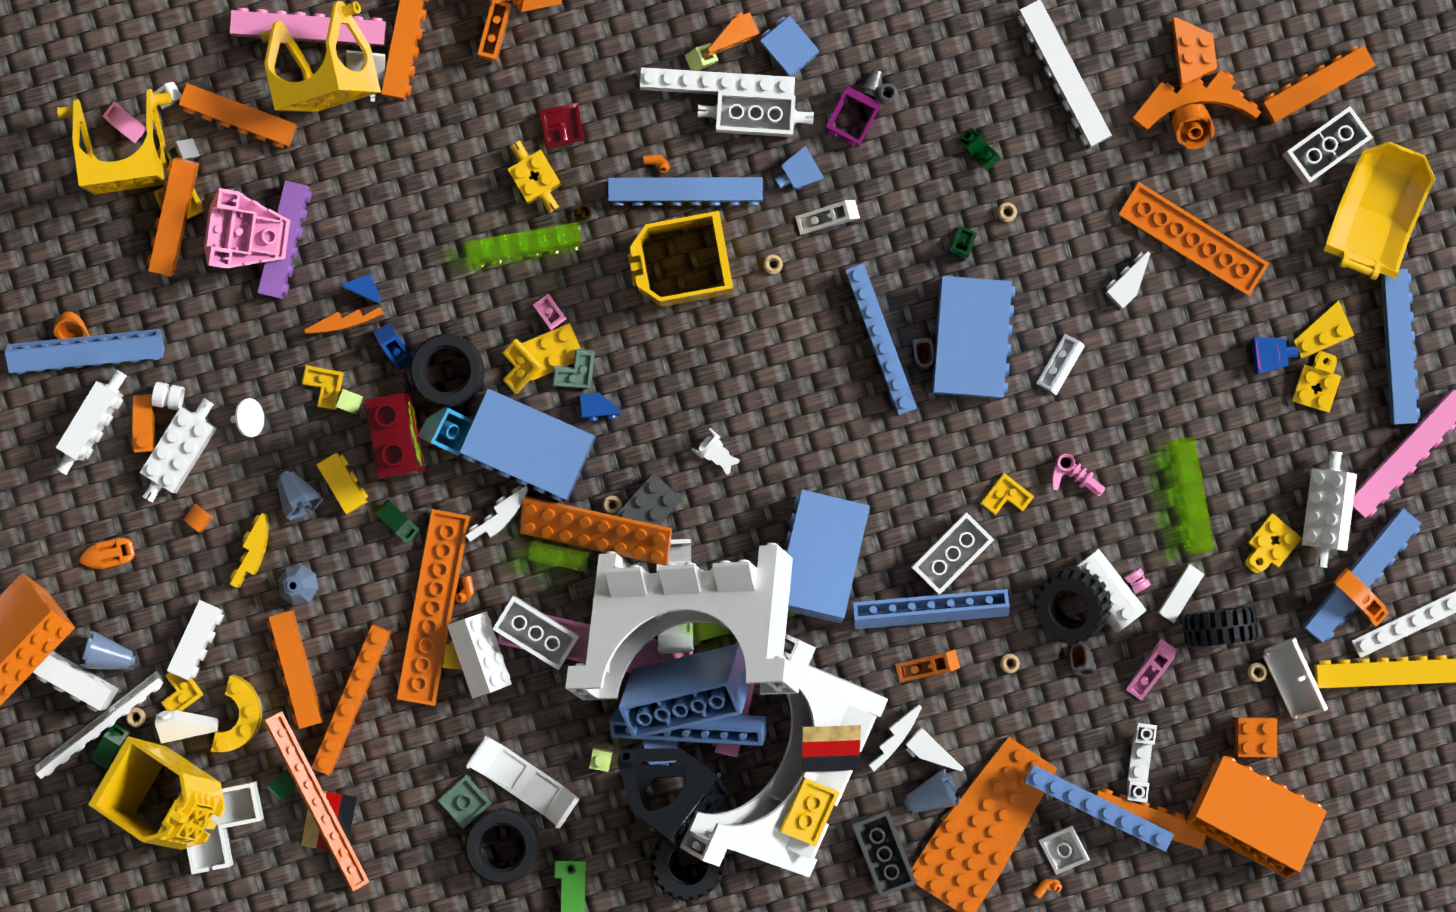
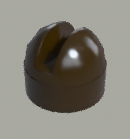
(582, 213)

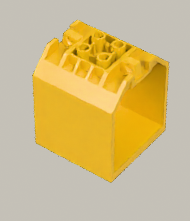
(638, 264)
(130, 781)

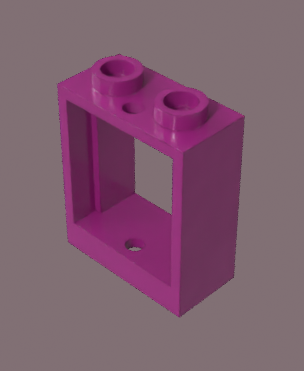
(861, 99)

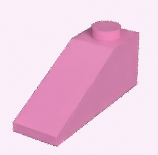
(1152, 669)

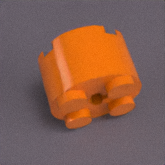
(1192, 126)

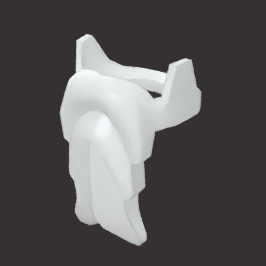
(713, 450)

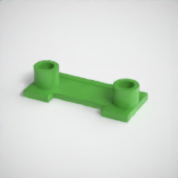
(572, 885)

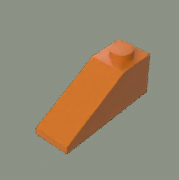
(736, 32)
(143, 424)
(927, 666)

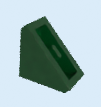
(962, 243)

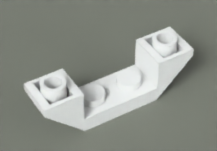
(1140, 762)

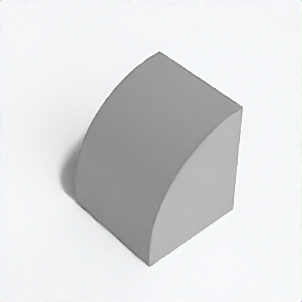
(182, 149)

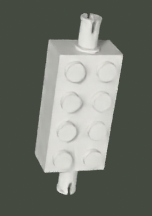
(755, 114)
(90, 421)
(178, 450)
(1329, 509)

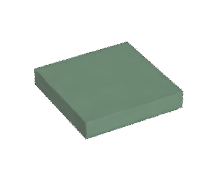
(464, 801)

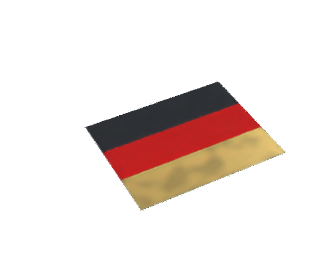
(831, 748)
(343, 808)

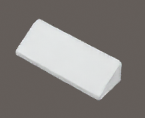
(1060, 364)
(1180, 593)

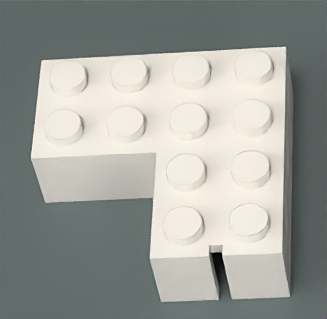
(241, 807)

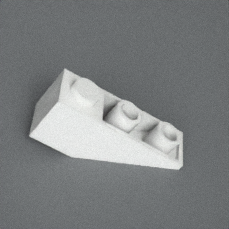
(1127, 287)

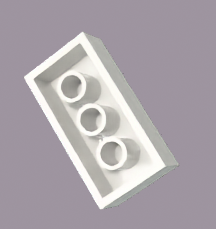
(952, 553)
(536, 632)
(479, 654)
(76, 681)

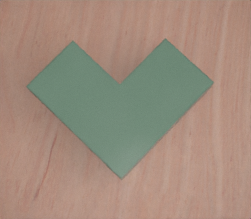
(577, 376)

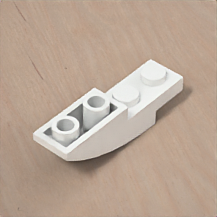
(506, 510)

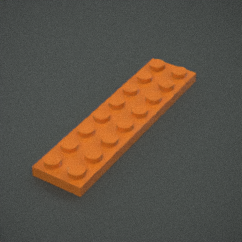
(1193, 239)
(595, 530)

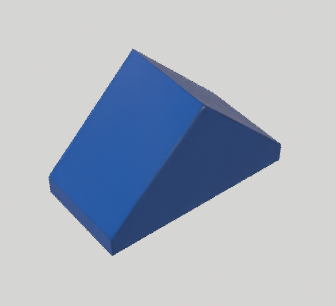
(365, 287)

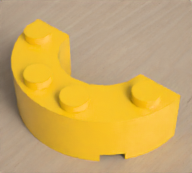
(249, 716)

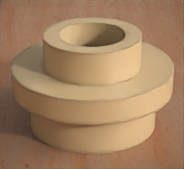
(1011, 207)
(777, 259)
(612, 499)
(1016, 663)
(1263, 672)
(129, 717)

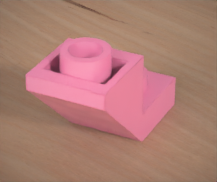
(124, 122)

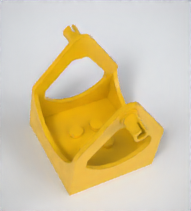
(332, 82)
(137, 171)

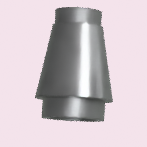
(872, 84)
(890, 89)

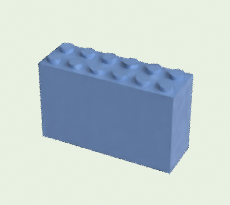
(972, 337)
(527, 445)
(824, 553)
(685, 691)

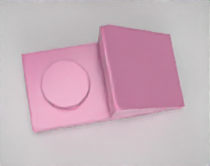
(549, 311)

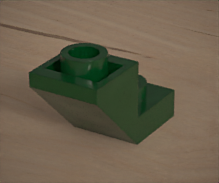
(978, 149)
(397, 521)
(109, 746)
(282, 785)

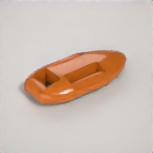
(107, 554)

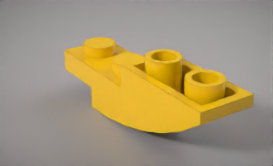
(256, 544)

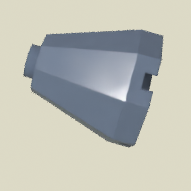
(296, 495)
(306, 585)

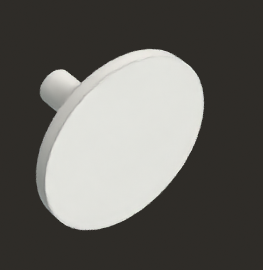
(249, 417)

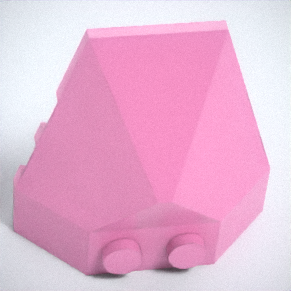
(243, 231)

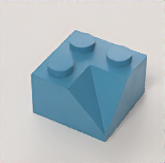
(446, 430)

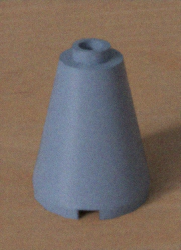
(106, 654)
(933, 794)

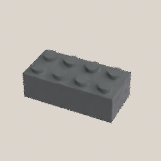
(651, 502)

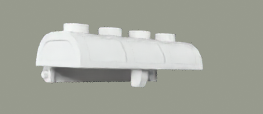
(1125, 604)
(1294, 679)

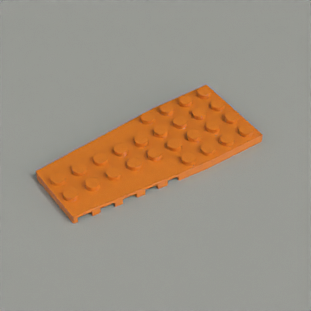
(981, 831)

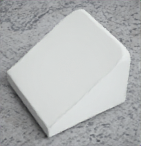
(172, 88)

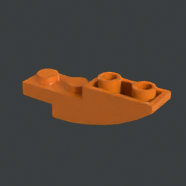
(1361, 596)

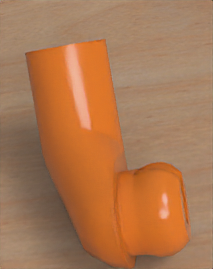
(659, 162)
(467, 592)
(1047, 885)

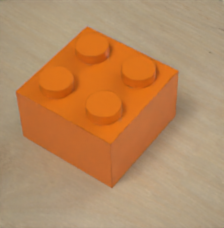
(1255, 737)

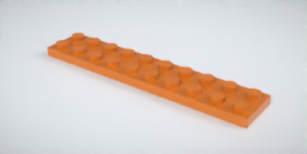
(433, 607)

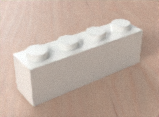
(194, 641)

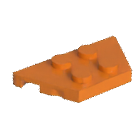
(1193, 51)

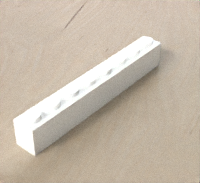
(1064, 73)
(712, 82)

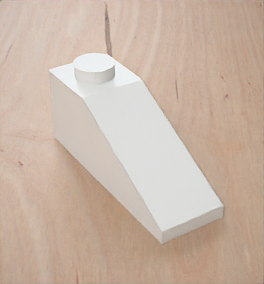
(827, 216)
(180, 725)
(928, 749)

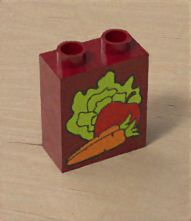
(395, 436)

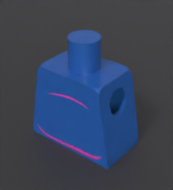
(1271, 354)

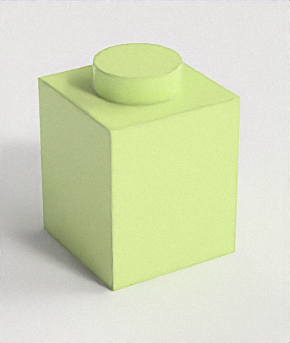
(600, 759)

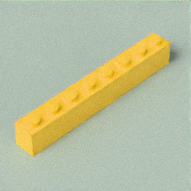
(1385, 672)

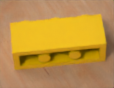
(343, 483)

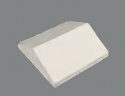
(1064, 849)

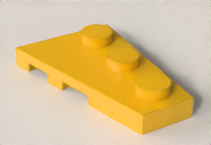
(1324, 332)

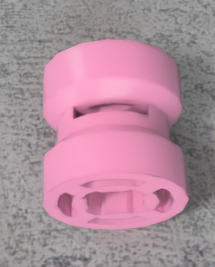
(1140, 584)

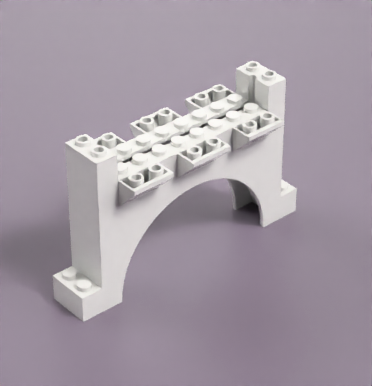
(639, 605)
(756, 824)

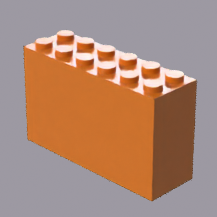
(28, 631)
(1256, 817)

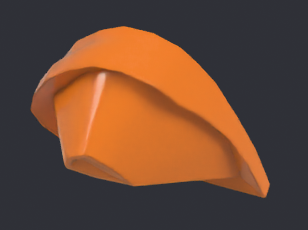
(69, 326)

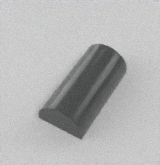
(884, 853)

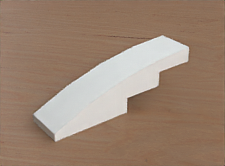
(900, 730)

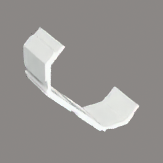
(678, 638)
(523, 780)

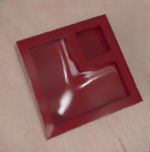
(562, 125)

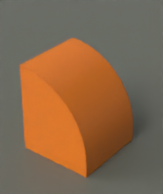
(198, 518)

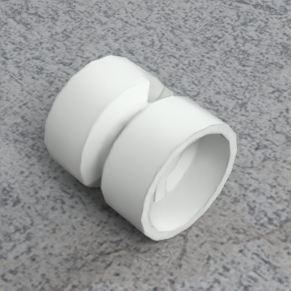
(169, 396)

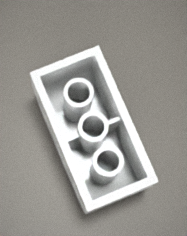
(1327, 146)

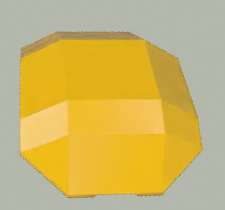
(1380, 209)

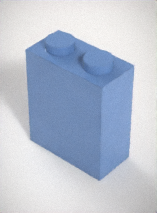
(789, 46)

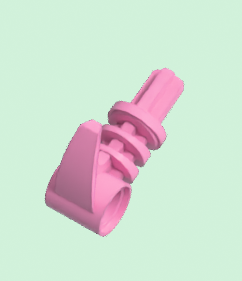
(1079, 474)

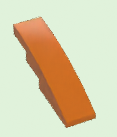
(338, 323)

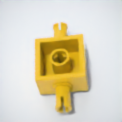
(536, 164)

